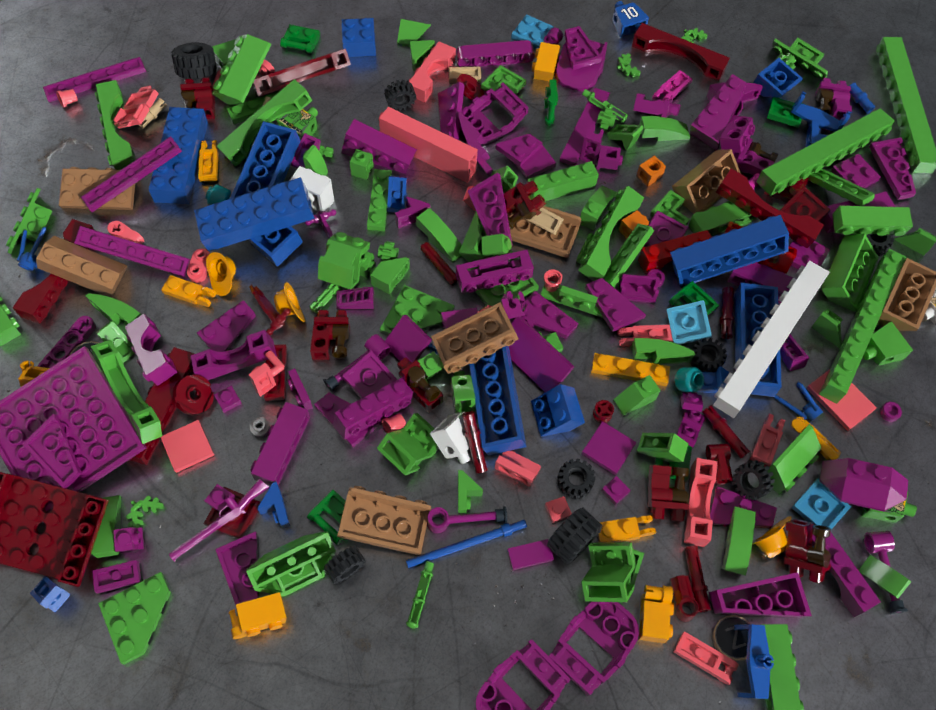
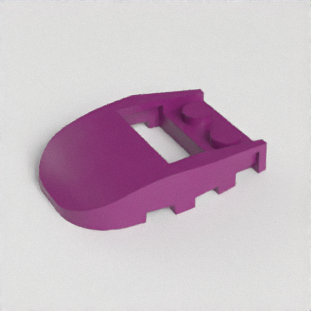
(580, 78)
(507, 100)
(611, 629)
(498, 695)

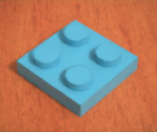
(689, 322)

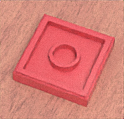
(187, 446)

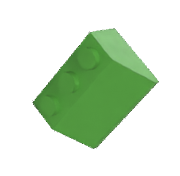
(794, 459)

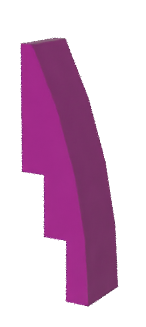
(475, 140)

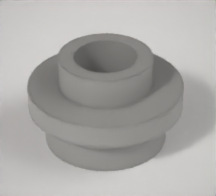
(259, 432)

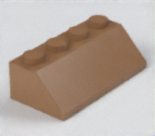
(701, 183)
(80, 266)
(909, 297)

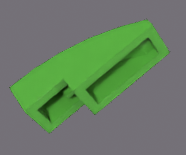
(663, 128)
(439, 234)
(113, 309)
(660, 351)
(111, 521)
(739, 541)

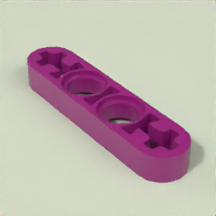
(63, 345)

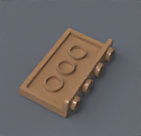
(78, 182)
(537, 237)
(474, 338)
(384, 520)

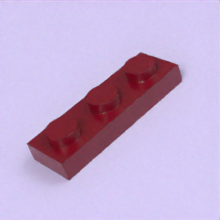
(278, 391)

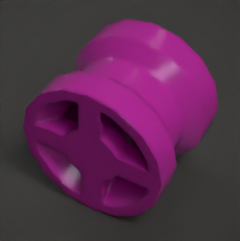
(554, 36)

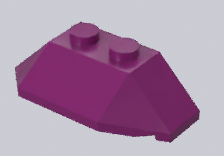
(864, 483)

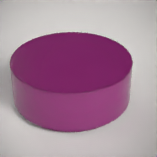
(657, 273)
(890, 411)

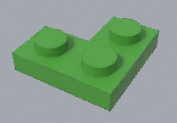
(503, 75)
(669, 207)

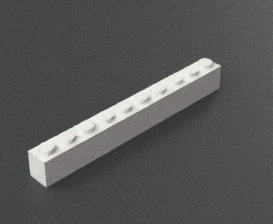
(770, 340)

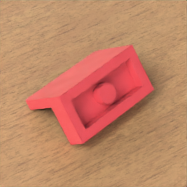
(517, 467)

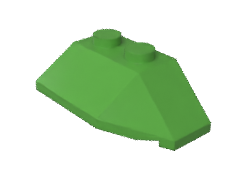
(292, 565)

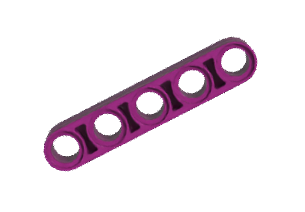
(495, 54)

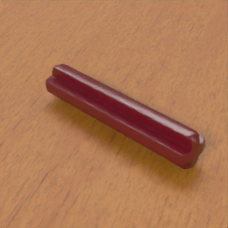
(439, 263)

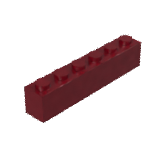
(160, 398)

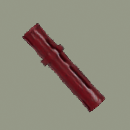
(727, 319)
(725, 431)
(479, 464)
(697, 580)

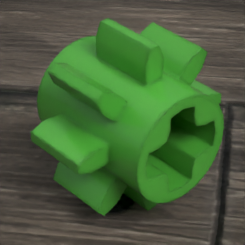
(788, 59)
(606, 118)
(388, 251)

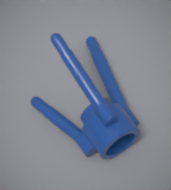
(28, 260)
(811, 410)

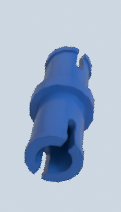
(861, 98)

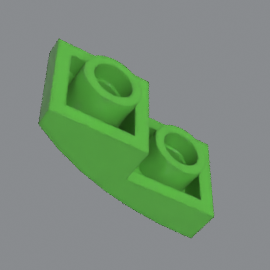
(314, 161)
(884, 576)

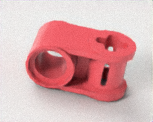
(122, 231)

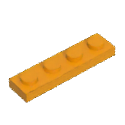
(629, 369)

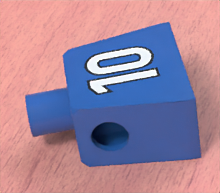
(628, 18)

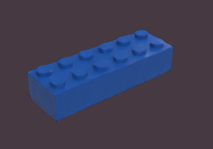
(268, 159)
(176, 178)
(254, 214)
(730, 250)
(751, 309)
(497, 403)

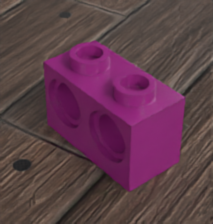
(737, 133)

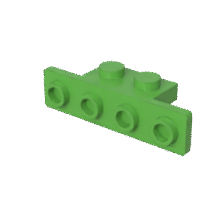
(805, 56)
(34, 219)
(573, 298)

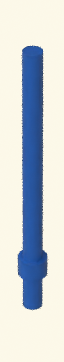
(504, 530)

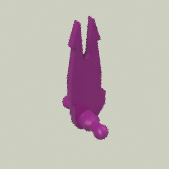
(322, 217)

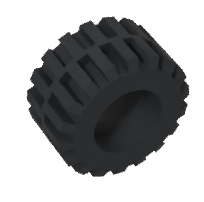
(194, 60)
(574, 535)

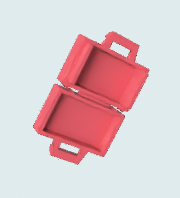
(136, 108)

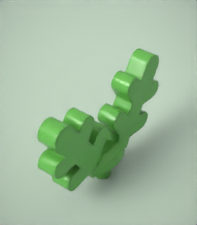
(694, 33)
(623, 61)
(145, 504)

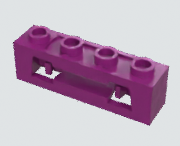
(494, 271)

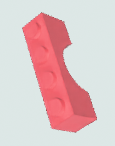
(439, 59)
(698, 521)

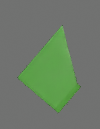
(410, 31)
(919, 241)
(829, 326)

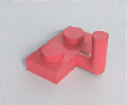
(263, 377)

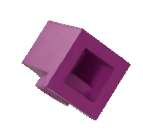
(609, 158)
(128, 539)

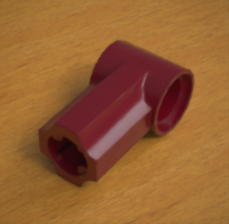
(721, 454)
(683, 597)

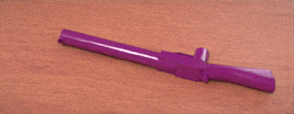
(235, 510)

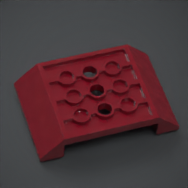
(68, 532)

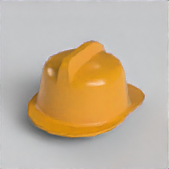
(221, 272)
(287, 299)
(774, 540)

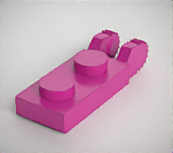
(673, 86)

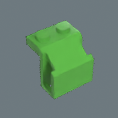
(342, 260)
(409, 445)
(609, 572)

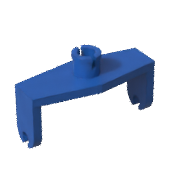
(811, 113)
(757, 661)

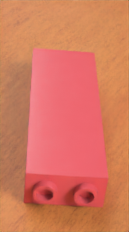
(431, 145)

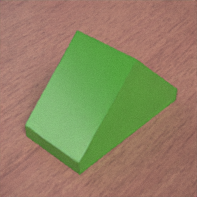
(419, 51)

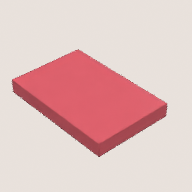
(849, 409)

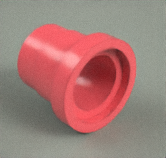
(66, 97)
(555, 276)
(393, 423)

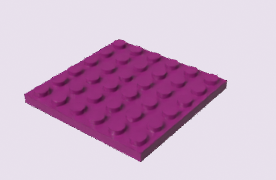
(88, 413)

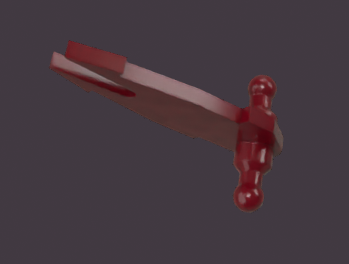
(278, 320)

